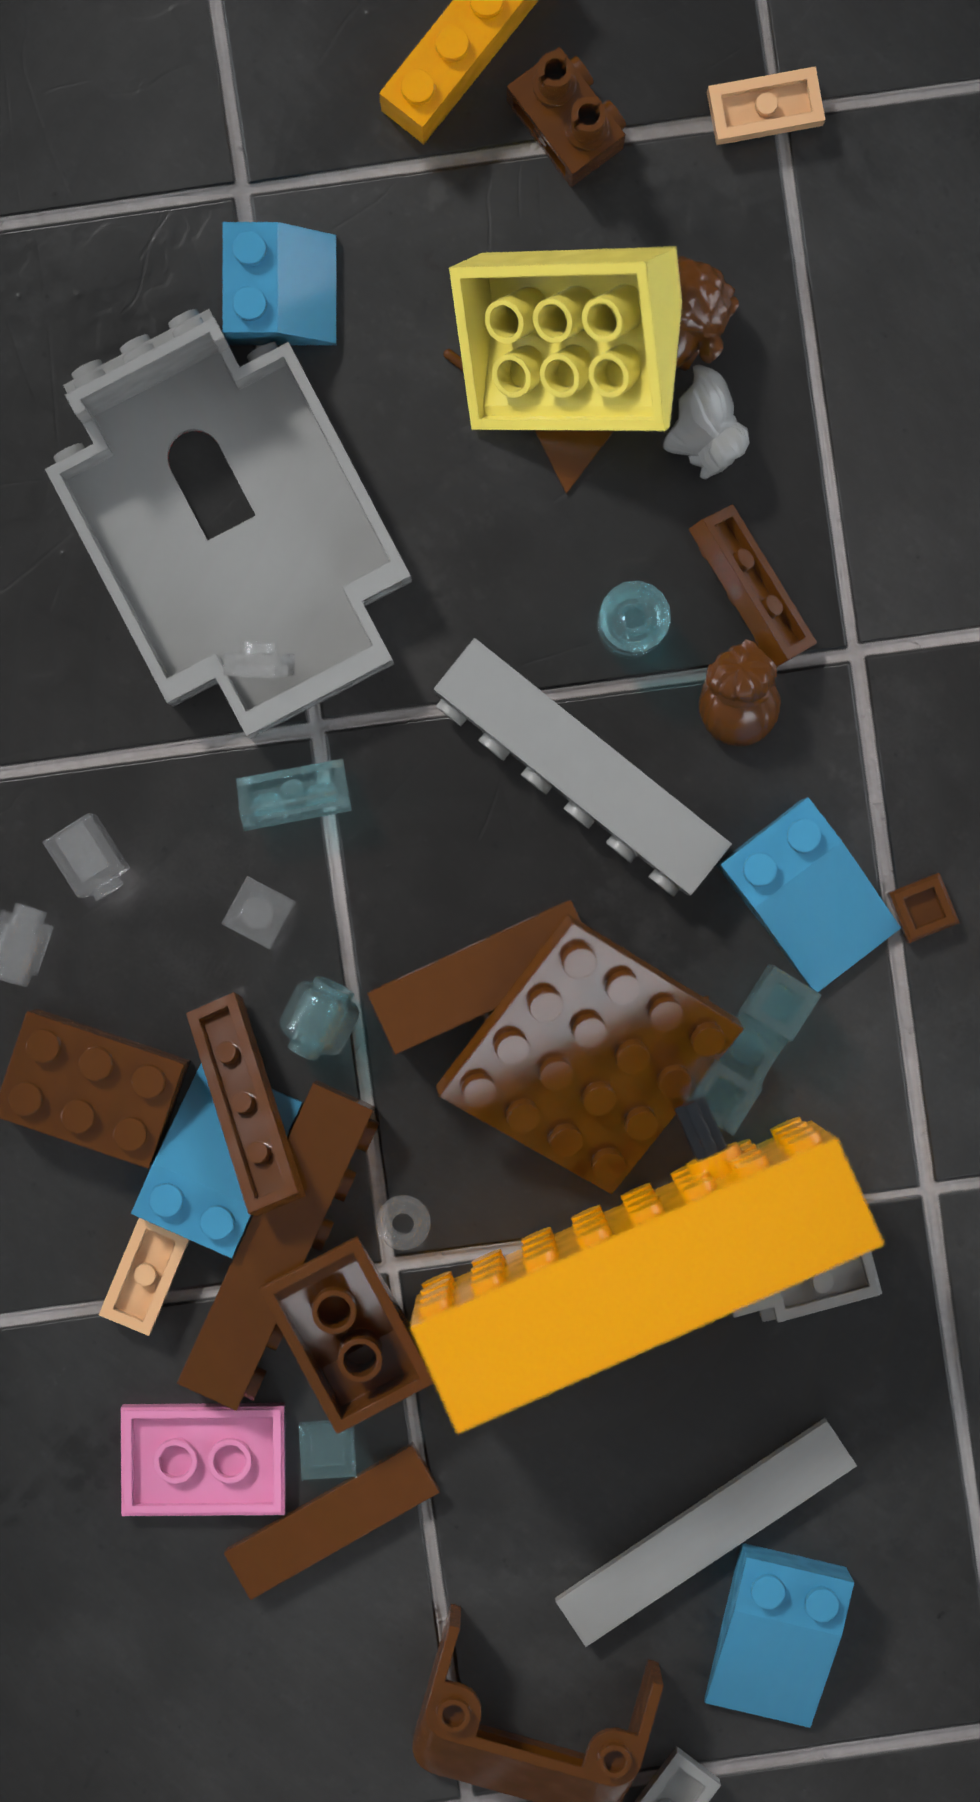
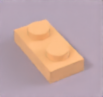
(766, 105)
(144, 1277)

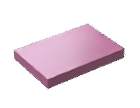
(203, 1459)

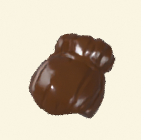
(740, 695)

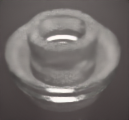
(410, 1206)

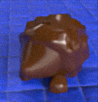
(704, 313)

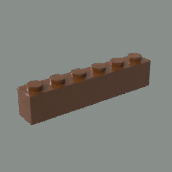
(239, 1322)

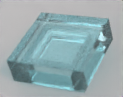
(325, 1452)

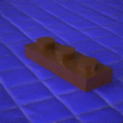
(752, 585)

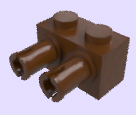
(567, 115)

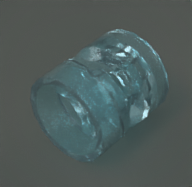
(633, 619)

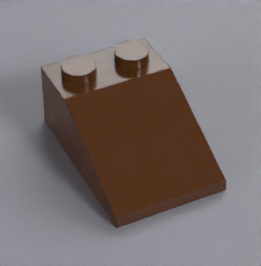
(347, 1334)

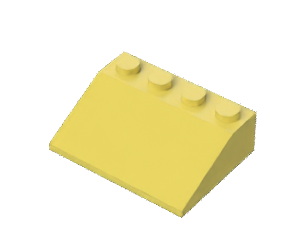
(569, 338)

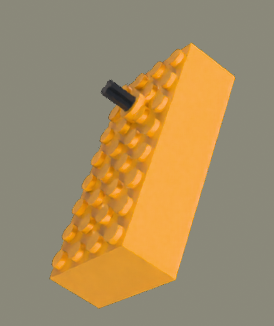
(644, 1272)

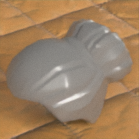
(706, 425)

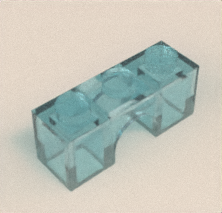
(770, 1021)

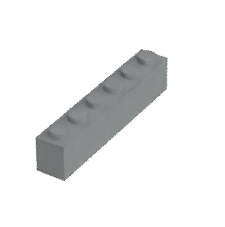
(581, 768)

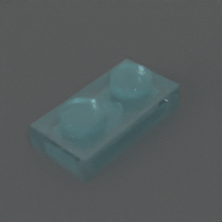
(293, 794)

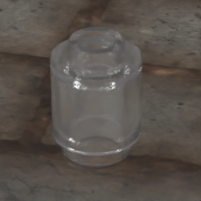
(22, 943)

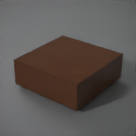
(923, 908)

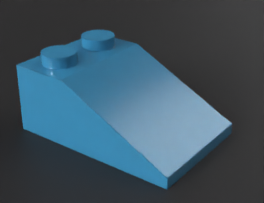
(809, 894)
(193, 1177)
(779, 1634)

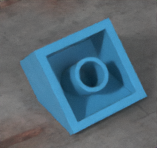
(278, 284)

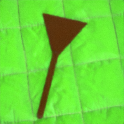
(566, 449)

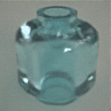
(319, 1018)

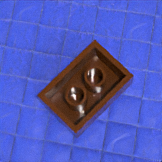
(91, 1087)

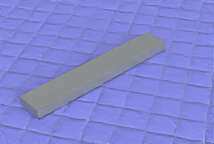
(705, 1532)

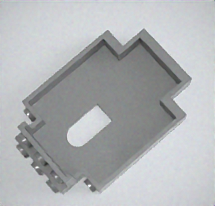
(280, 577)

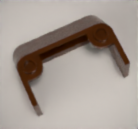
(458, 1747)

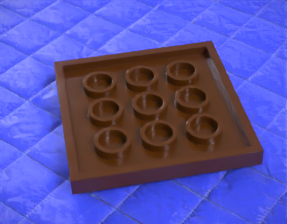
(589, 1055)

